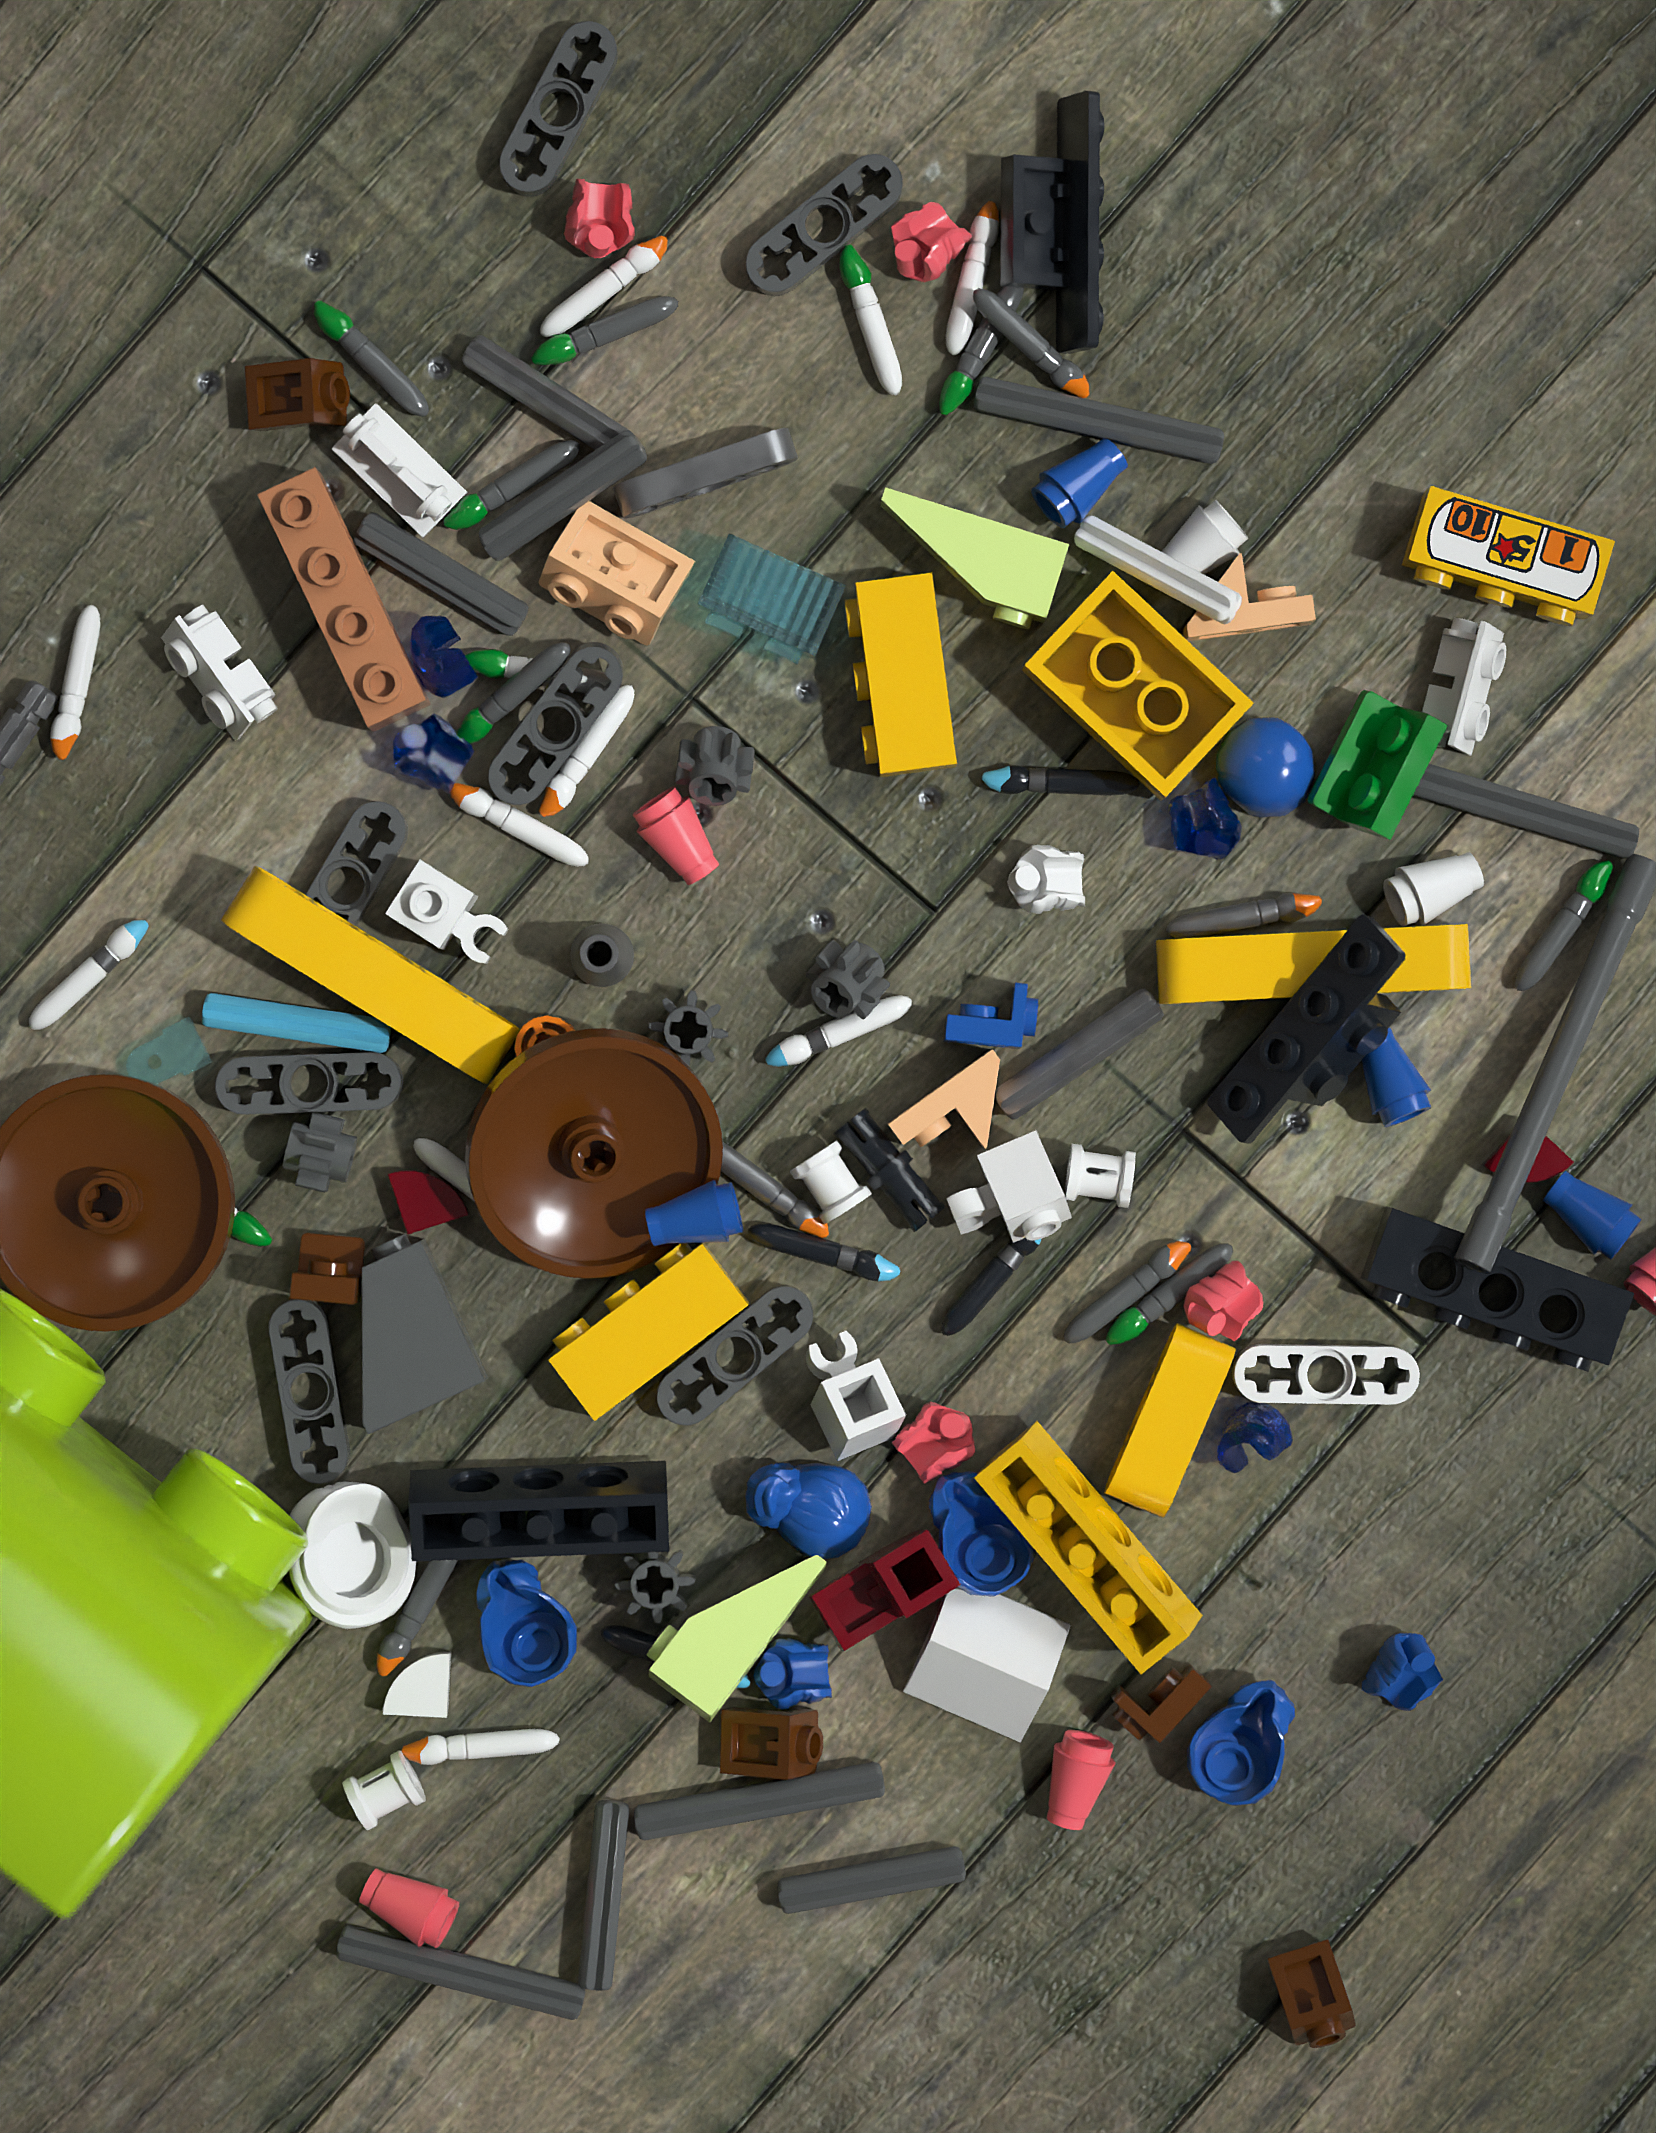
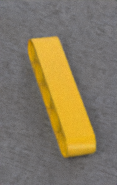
(1280, 963)
(370, 974)

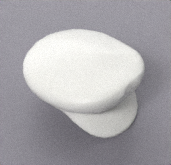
(355, 1555)

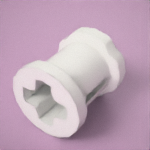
(1100, 1175)
(830, 1182)
(384, 1790)

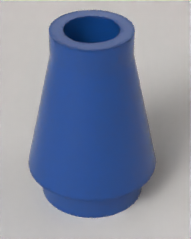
(1076, 484)
(1394, 1084)
(1592, 1214)
(697, 1216)

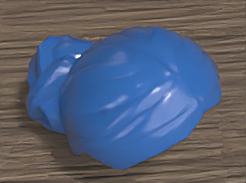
(811, 1506)
(978, 1537)
(521, 1627)
(1242, 1746)

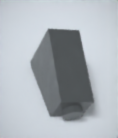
(410, 1336)

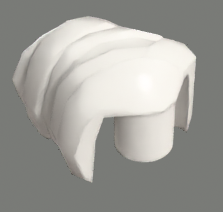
(1047, 879)

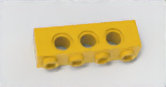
(1089, 1547)

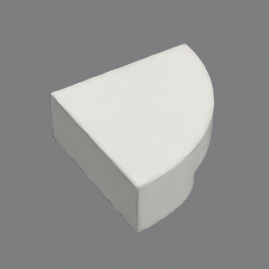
(421, 1688)

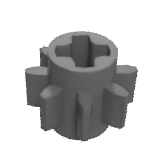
(714, 765)
(847, 979)
(703, 1018)
(320, 1152)
(642, 1594)

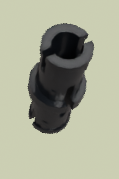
(889, 1170)

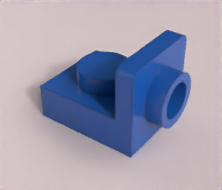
(982, 1027)

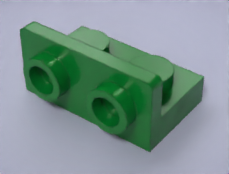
(1376, 764)

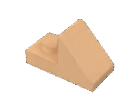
(1274, 610)
(968, 1092)

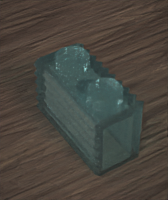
(770, 598)

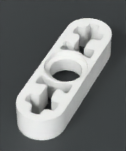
(1372, 1390)

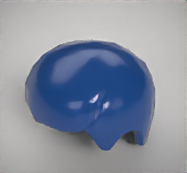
(1265, 767)

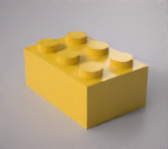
(1137, 686)

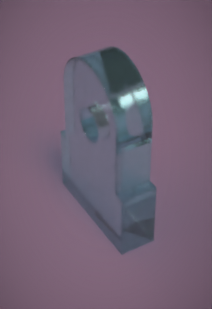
(179, 1051)

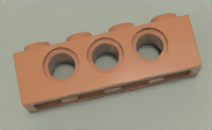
(344, 599)

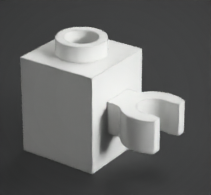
(440, 909)
(1018, 1188)
(853, 1403)

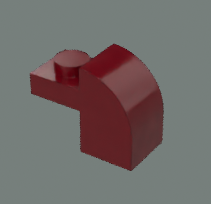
(884, 1588)

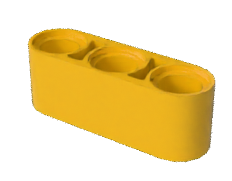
(1169, 1420)

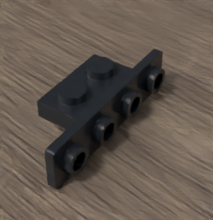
(1054, 222)
(1316, 1034)

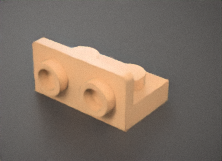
(614, 573)

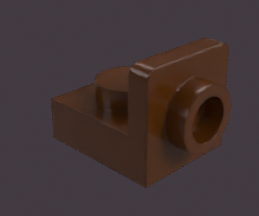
(296, 394)
(329, 1269)
(1172, 1697)
(770, 1743)
(1313, 1995)

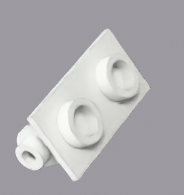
(398, 469)
(1473, 663)
(230, 697)

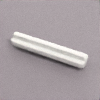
(1158, 569)

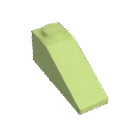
(993, 560)
(723, 1642)

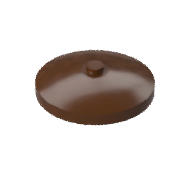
(585, 1142)
(111, 1202)

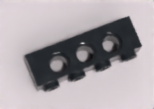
(1595, 1306)
(538, 1511)

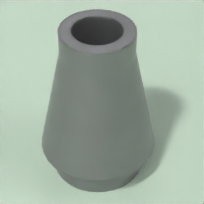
(621, 959)

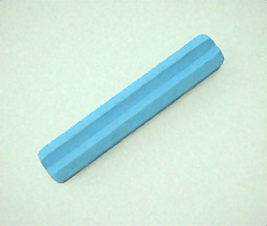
(295, 1022)

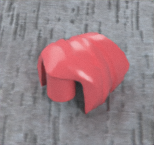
(599, 218)
(927, 242)
(1223, 1302)
(936, 1440)

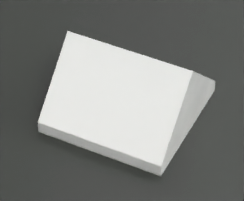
(988, 1661)

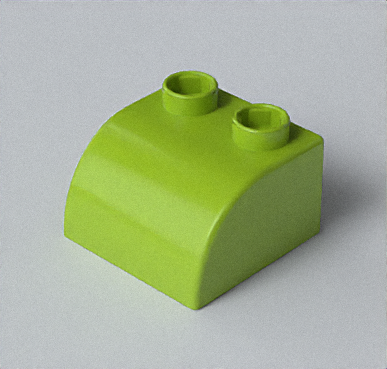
(124, 1618)

